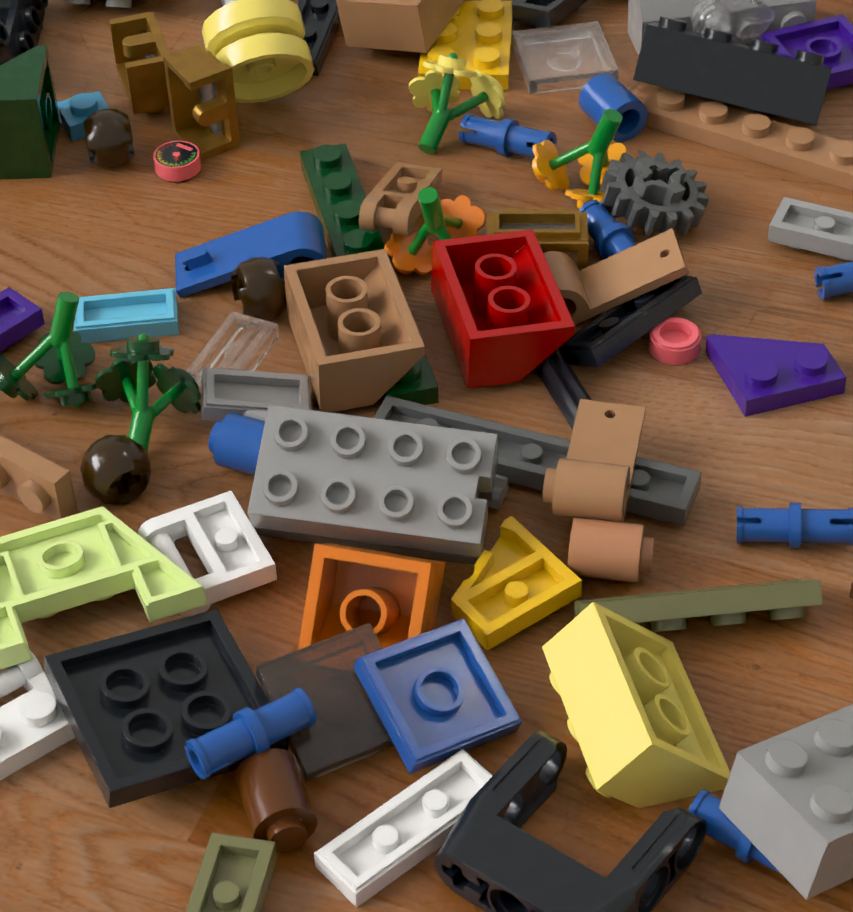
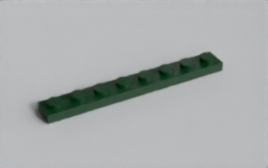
(338, 202)

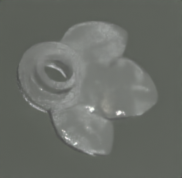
(737, 17)

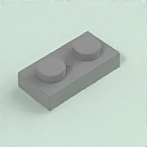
(813, 228)

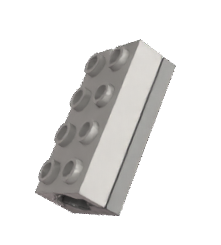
(374, 484)

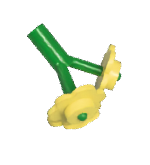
(439, 90)

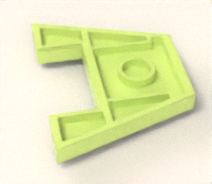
(80, 563)

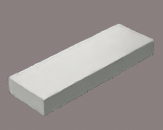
(401, 830)

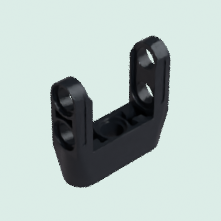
(512, 871)

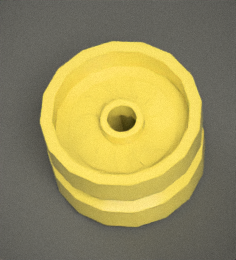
(262, 46)

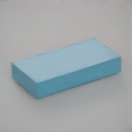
(127, 315)

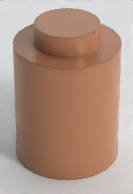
(609, 550)

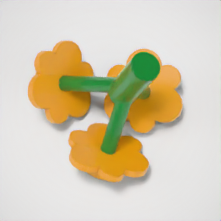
(592, 157)

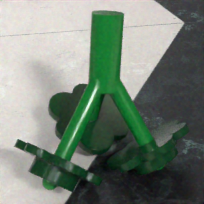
(60, 357)
(132, 376)

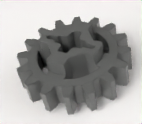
(654, 193)

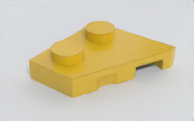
(513, 586)

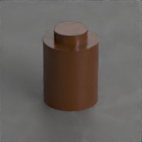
(276, 799)

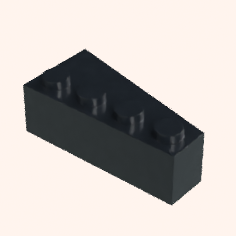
(731, 71)

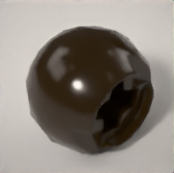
(108, 138)
(259, 288)
(115, 469)

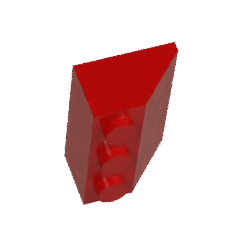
(498, 305)

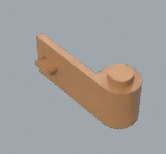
(618, 276)
(599, 462)

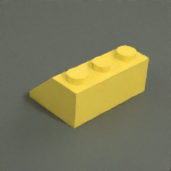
(633, 711)

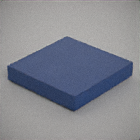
(437, 695)

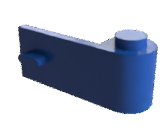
(286, 239)

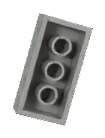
(798, 801)

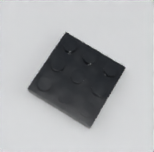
(147, 695)

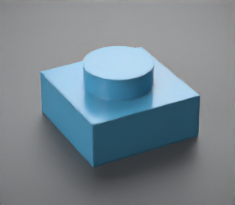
(77, 109)

